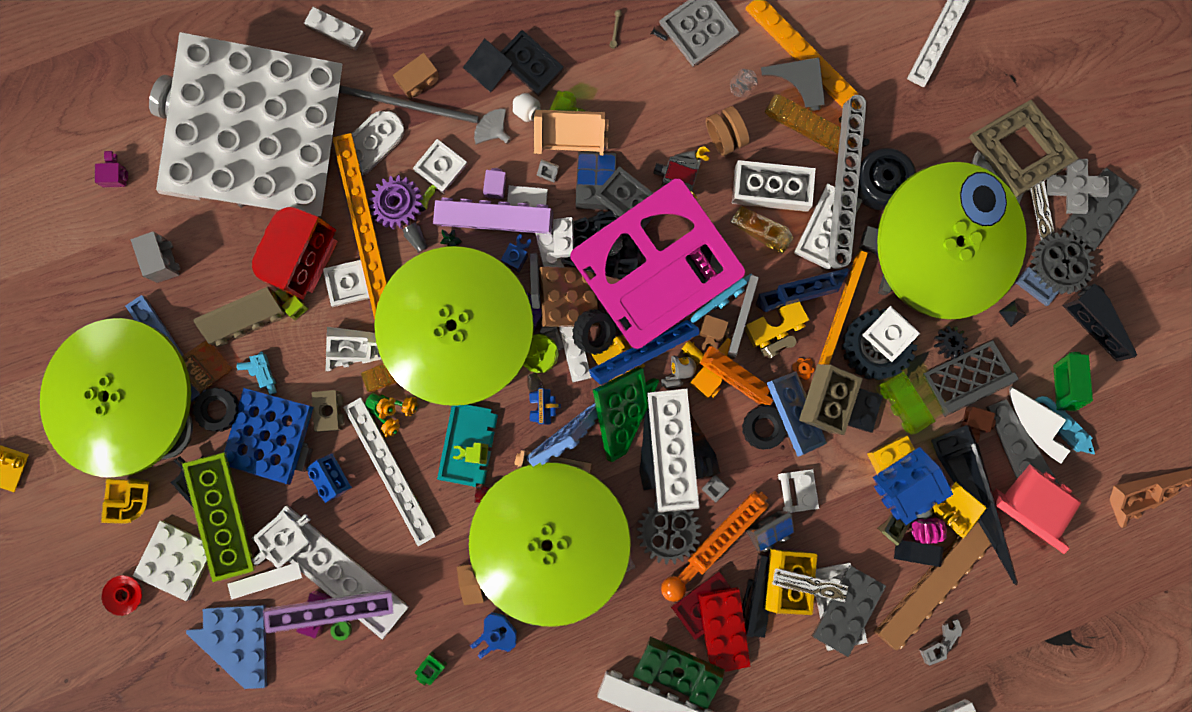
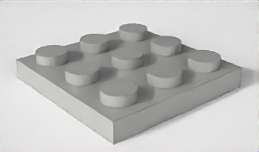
(699, 29)

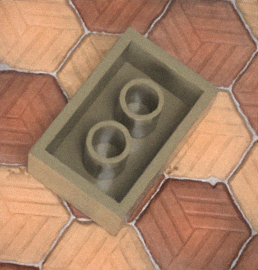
(830, 399)

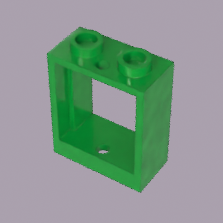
(1073, 382)

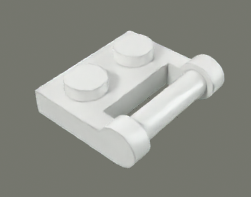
(804, 488)

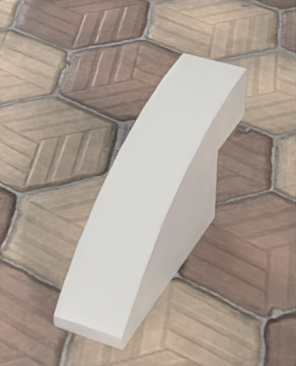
(1040, 424)

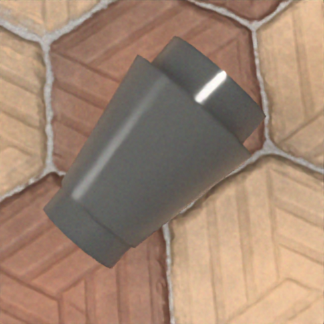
(415, 237)

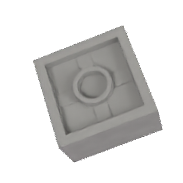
(155, 257)

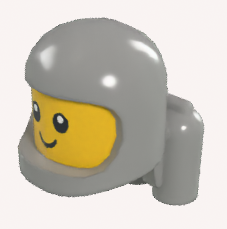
(681, 369)

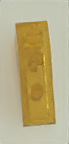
(763, 229)

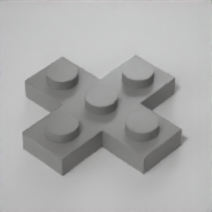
(1077, 186)

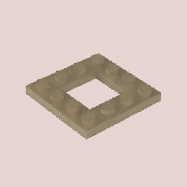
(1029, 116)

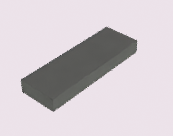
(535, 284)

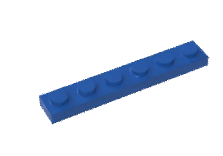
(634, 357)

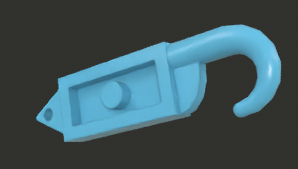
(722, 299)
(1070, 431)

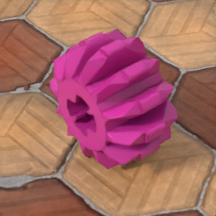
(929, 530)

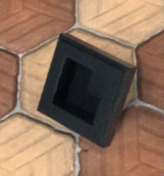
(1012, 313)

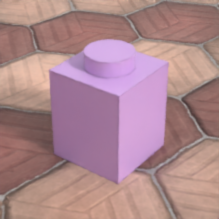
(494, 183)

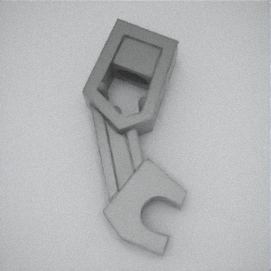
(947, 642)

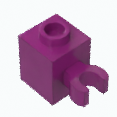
(110, 173)

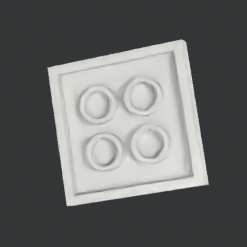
(172, 561)

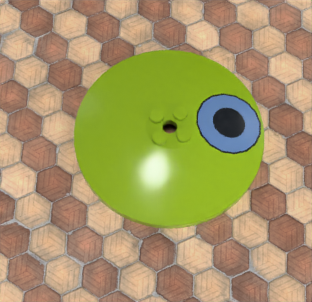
(921, 236)

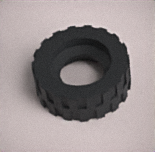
(582, 327)
(202, 403)
(749, 428)

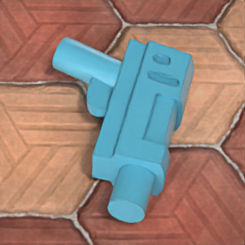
(261, 368)

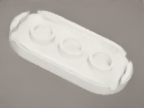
(377, 138)

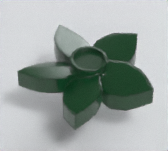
(450, 239)

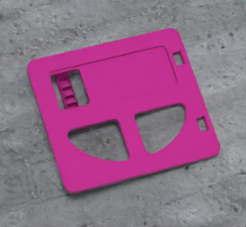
(665, 285)

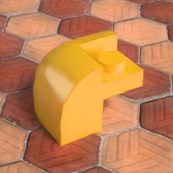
(124, 500)

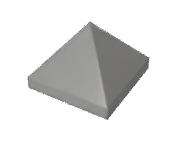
(547, 170)

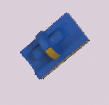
(546, 406)

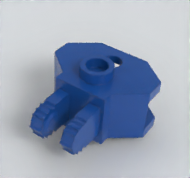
(495, 636)

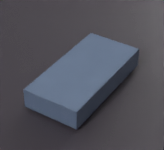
(1031, 285)

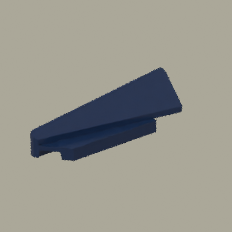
(802, 290)

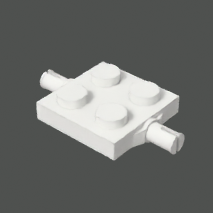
(281, 539)

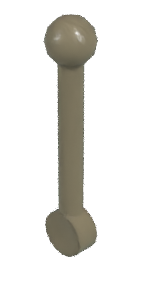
(613, 44)

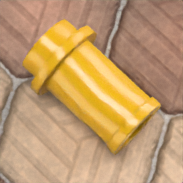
(692, 351)

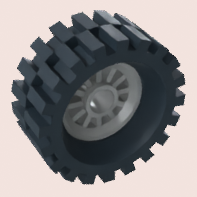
(862, 361)

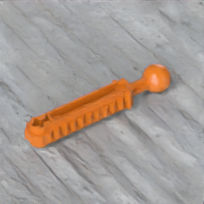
(715, 545)

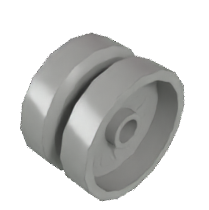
(160, 96)

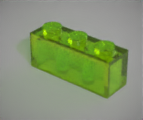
(906, 403)

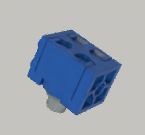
(912, 486)

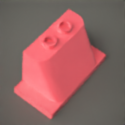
(1040, 505)

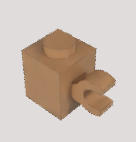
(713, 330)

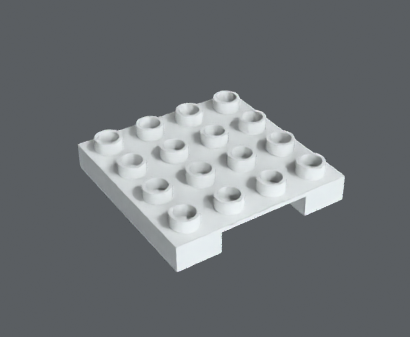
(248, 125)

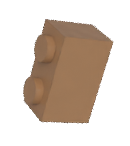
(416, 76)

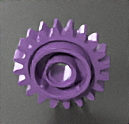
(387, 194)

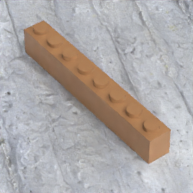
(932, 588)

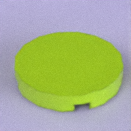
(542, 354)

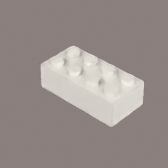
(773, 186)

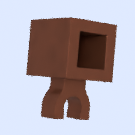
(979, 421)

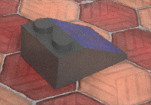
(592, 173)
(771, 530)

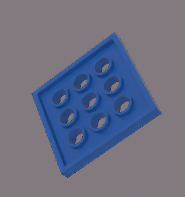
(272, 447)

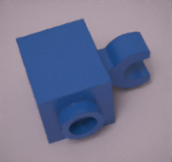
(516, 255)

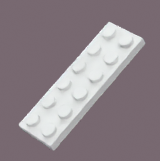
(673, 450)

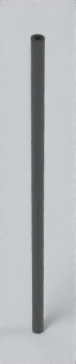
(408, 104)

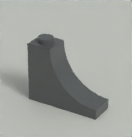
(804, 76)

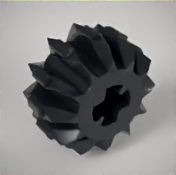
(945, 346)

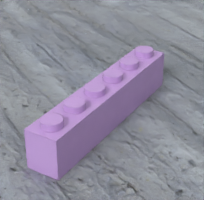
(493, 216)
(328, 611)

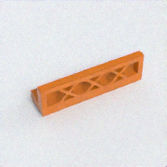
(736, 376)

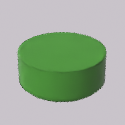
(341, 630)

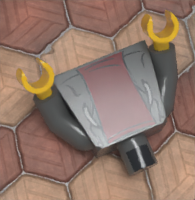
(682, 167)

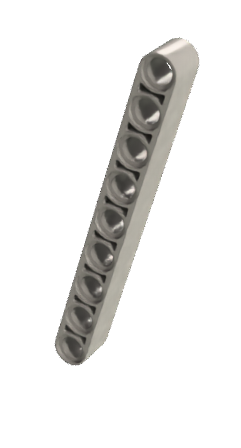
(852, 173)

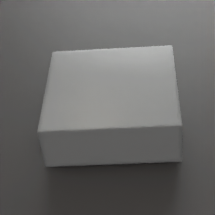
(715, 488)

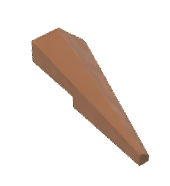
(1137, 496)

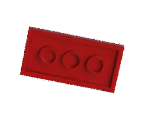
(724, 629)

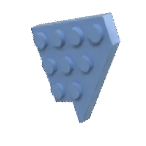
(565, 437)
(236, 642)

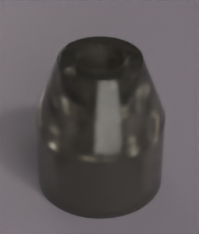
(534, 382)

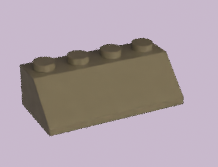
(240, 317)

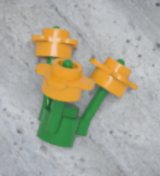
(383, 406)

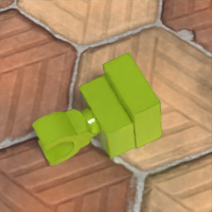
(292, 305)
(474, 454)

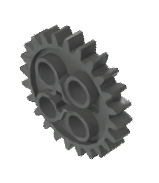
(1062, 263)
(650, 530)

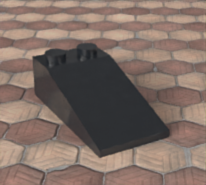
(1098, 317)

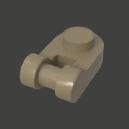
(772, 349)

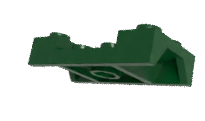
(699, 678)

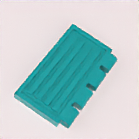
(465, 427)

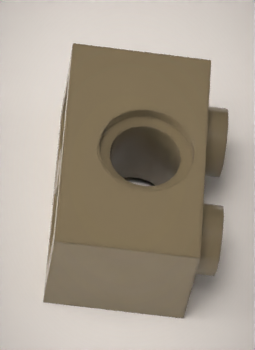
(320, 402)

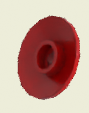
(113, 599)

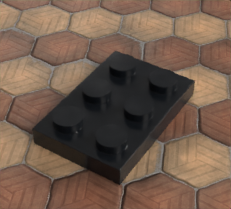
(531, 63)
(865, 410)

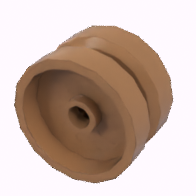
(727, 130)

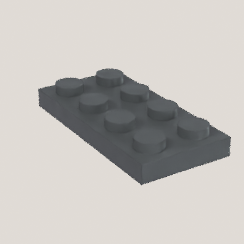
(1101, 212)
(845, 620)

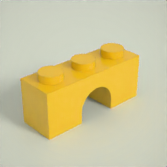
(761, 332)

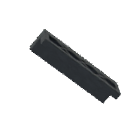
(757, 615)

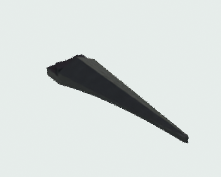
(965, 465)

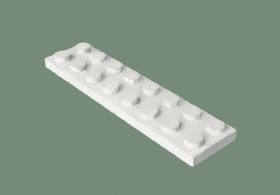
(341, 575)

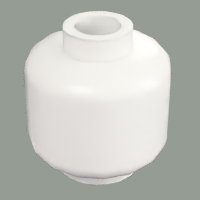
(525, 106)

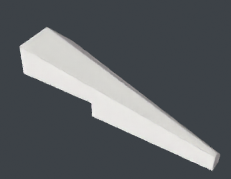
(349, 347)

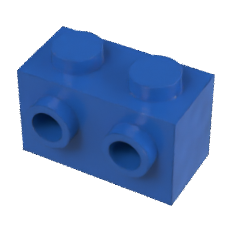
(328, 478)

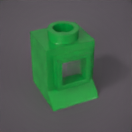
(429, 669)

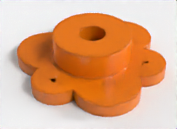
(807, 363)

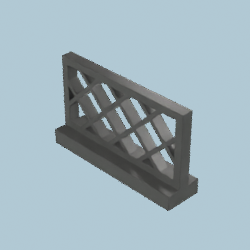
(978, 393)

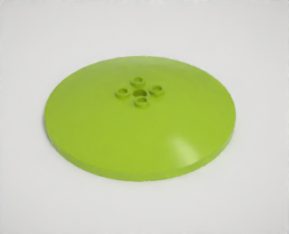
(490, 332)
(145, 401)
(587, 540)

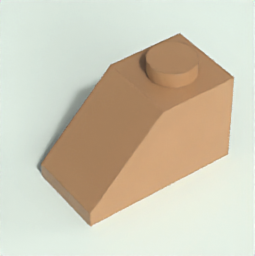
(469, 586)

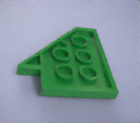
(621, 409)

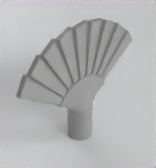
(491, 127)

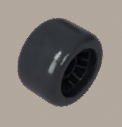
(873, 187)

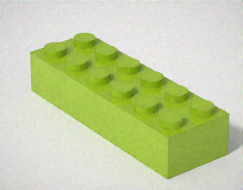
(219, 516)

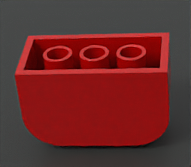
(292, 250)

